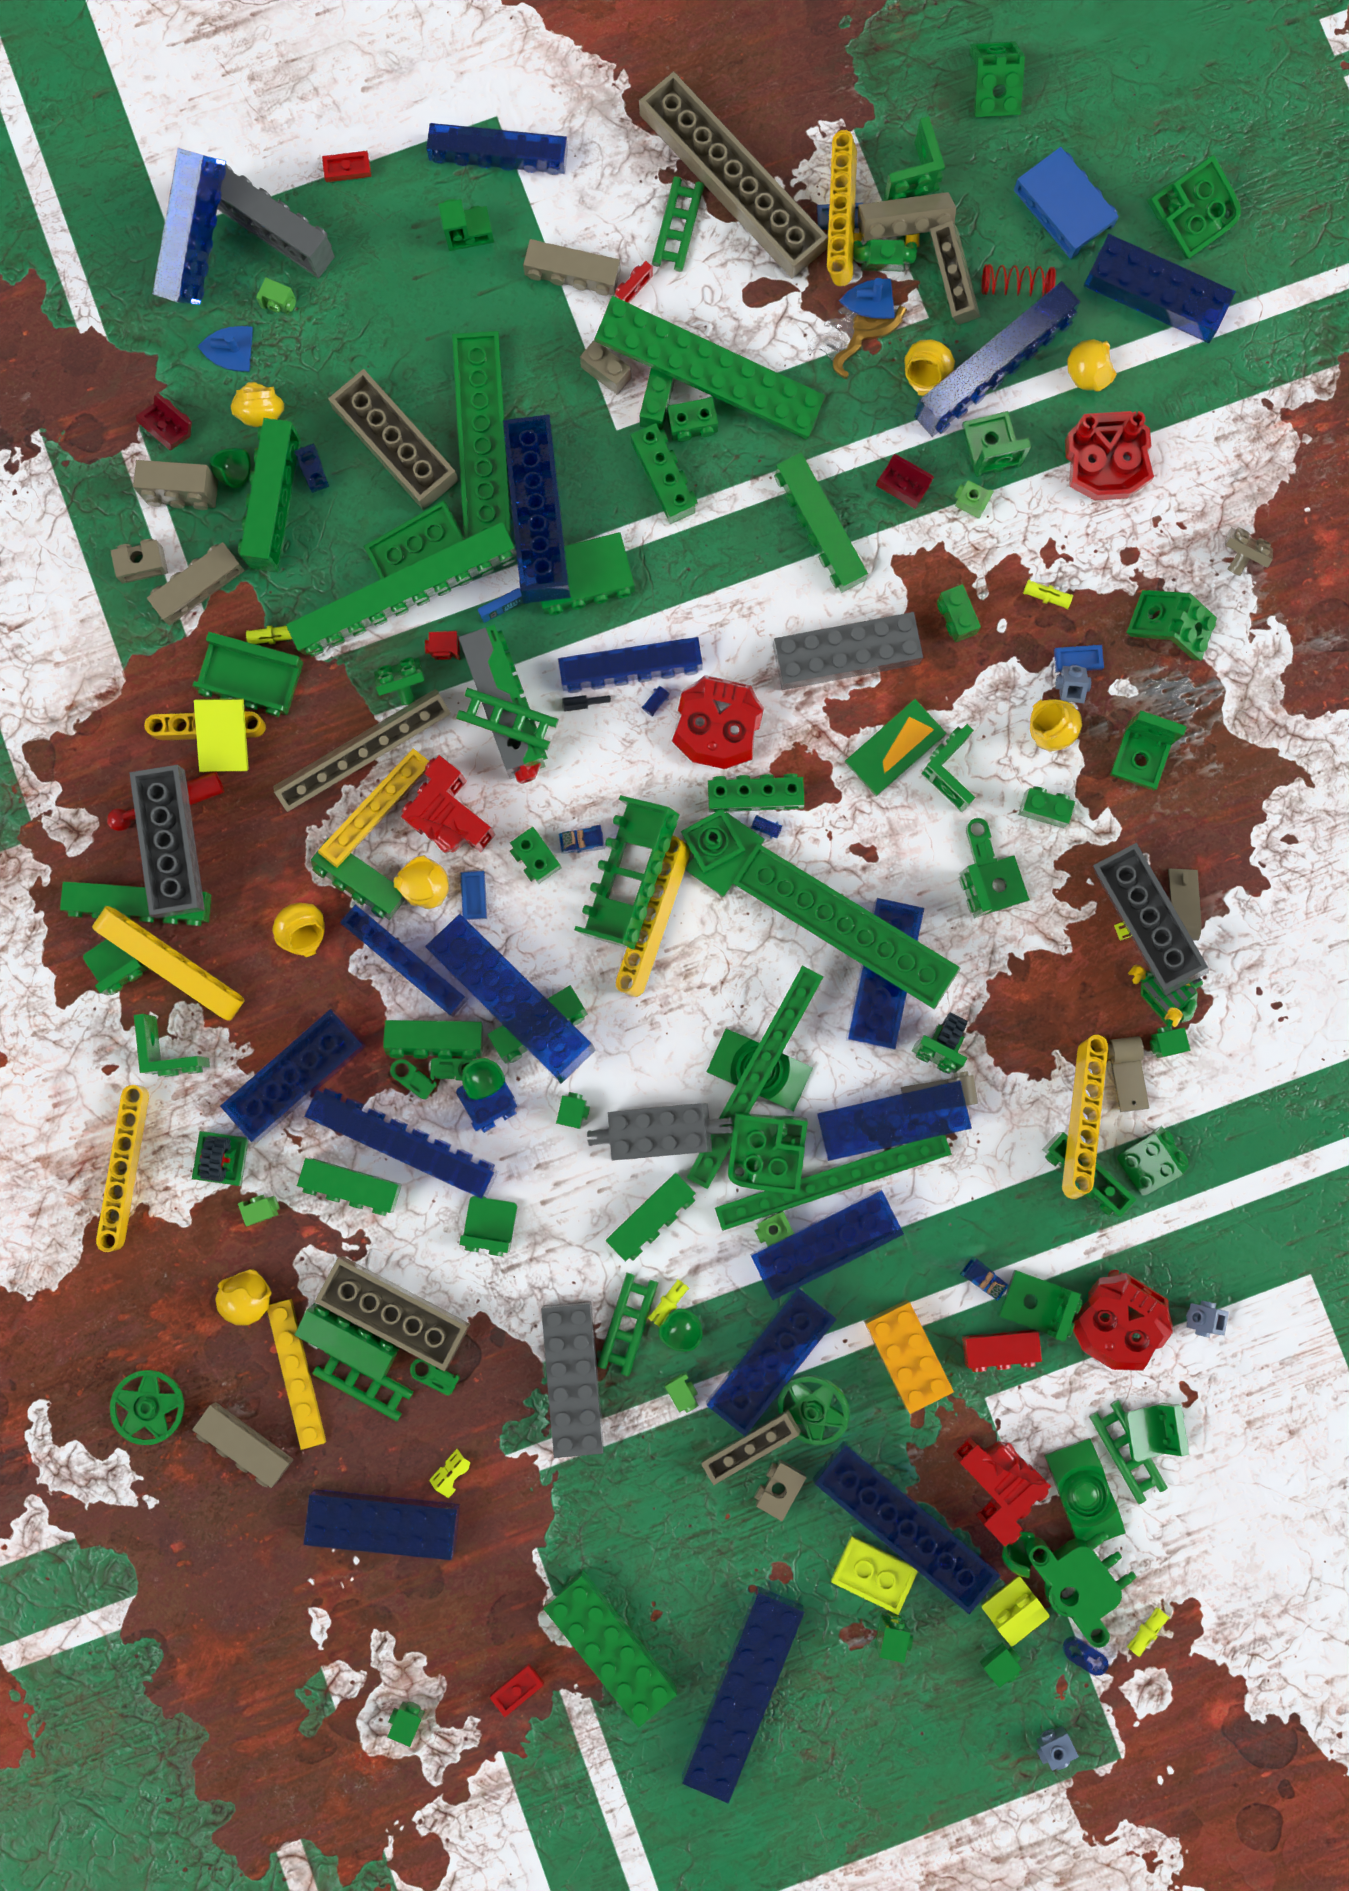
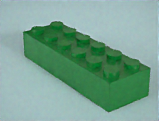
(269, 495)
(610, 1648)

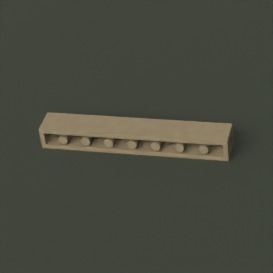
(361, 750)

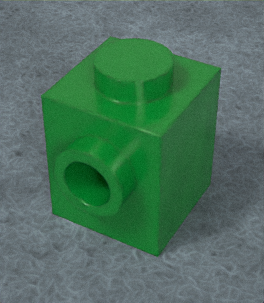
(1169, 1042)
(572, 1110)
(1002, 1665)
(405, 1723)

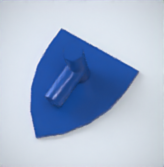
(871, 299)
(229, 348)

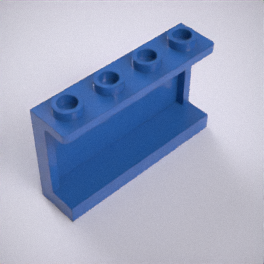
(1065, 202)

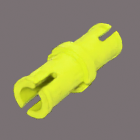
(1048, 594)
(269, 634)
(668, 1302)
(1148, 1632)

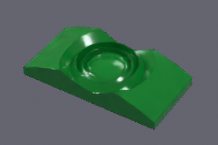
(785, 1081)
(1084, 1491)

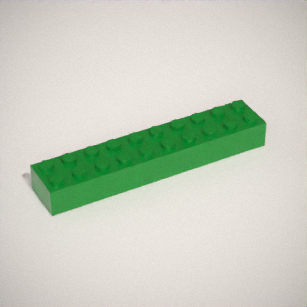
(402, 590)

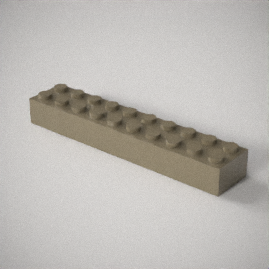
(733, 175)

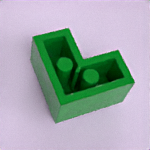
(465, 227)

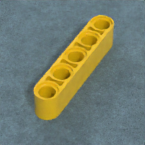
(171, 722)

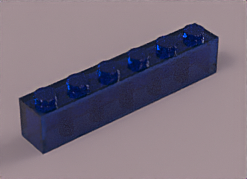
(497, 148)
(630, 664)
(404, 960)

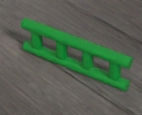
(670, 212)
(493, 723)
(632, 1338)
(369, 1397)
(1126, 1467)

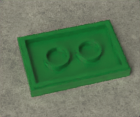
(722, 877)

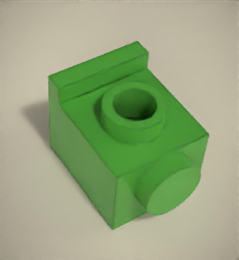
(276, 297)
(973, 506)
(259, 1209)
(779, 1220)
(682, 1393)

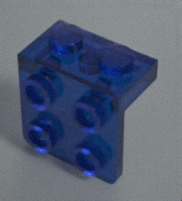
(489, 1109)

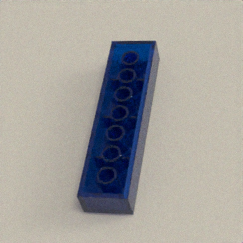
(997, 359)
(536, 509)
(510, 998)
(402, 1144)
(906, 1527)
(742, 1694)

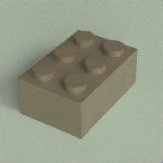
(175, 484)

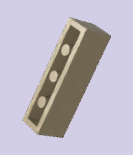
(905, 215)
(572, 267)
(955, 272)
(195, 583)
(242, 1445)
(750, 1447)

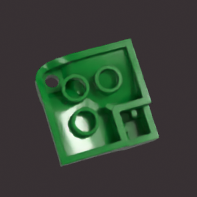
(1196, 205)
(768, 1151)

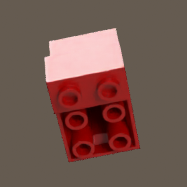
(442, 815)
(1008, 1481)

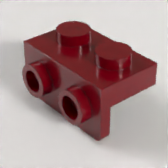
(165, 422)
(905, 481)

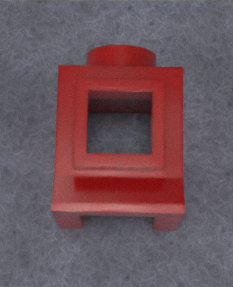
(443, 645)

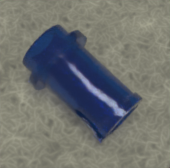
(655, 700)
(766, 826)

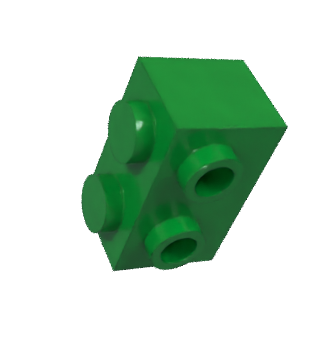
(692, 419)
(958, 613)
(1047, 807)
(535, 855)
(893, 1638)

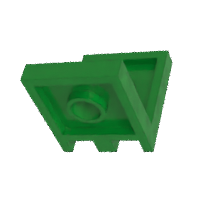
(998, 65)
(922, 178)
(994, 457)
(1180, 619)
(1152, 738)
(941, 778)
(979, 890)
(149, 1052)
(1053, 1306)

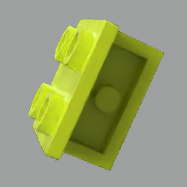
(1015, 1611)

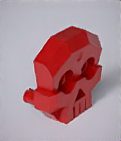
(1110, 474)
(713, 741)
(1111, 1338)

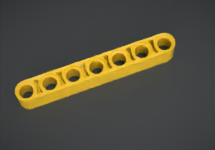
(842, 208)
(654, 928)
(168, 963)
(1078, 1124)
(114, 1177)

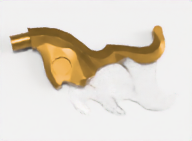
(849, 332)

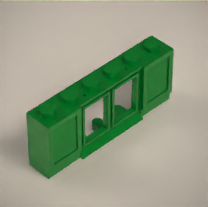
(644, 826)

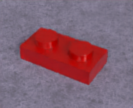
(346, 166)
(638, 279)
(516, 1690)

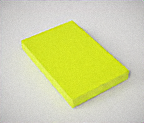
(221, 735)
(874, 1575)

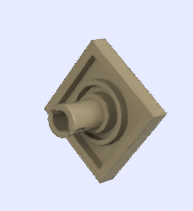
(1247, 549)

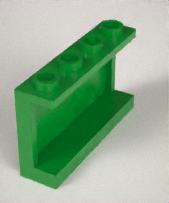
(596, 572)
(249, 673)

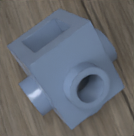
(1073, 684)
(1207, 1319)
(1056, 1748)

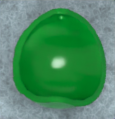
(231, 466)
(482, 1078)
(681, 1330)
(1016, 1557)

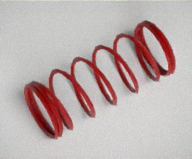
(1048, 282)

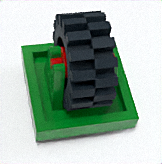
(943, 1045)
(220, 1158)

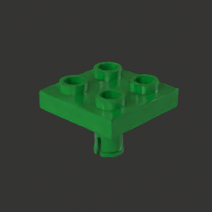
(399, 678)
(713, 841)

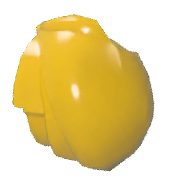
(927, 365)
(1091, 365)
(256, 402)
(1054, 724)
(423, 882)
(299, 929)
(243, 1298)

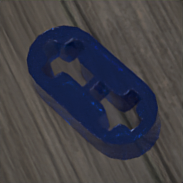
(1083, 1661)

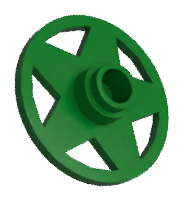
(146, 1407)
(815, 1409)

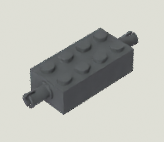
(659, 1131)

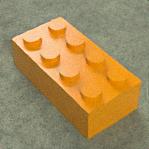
(908, 1356)

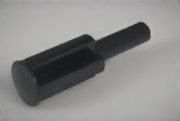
(582, 702)

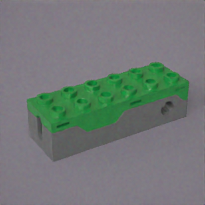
(494, 676)

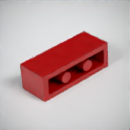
(1002, 1350)

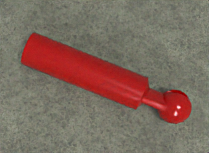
(198, 790)

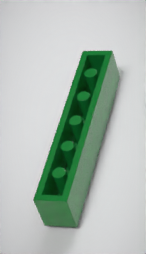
(820, 522)
(129, 900)

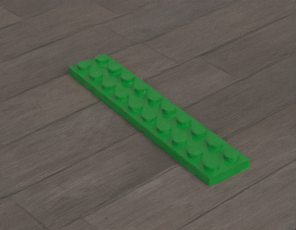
(709, 367)
(481, 431)
(847, 926)

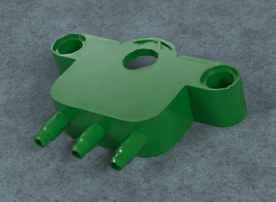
(1094, 1587)

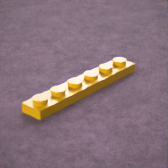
(374, 808)
(296, 1374)

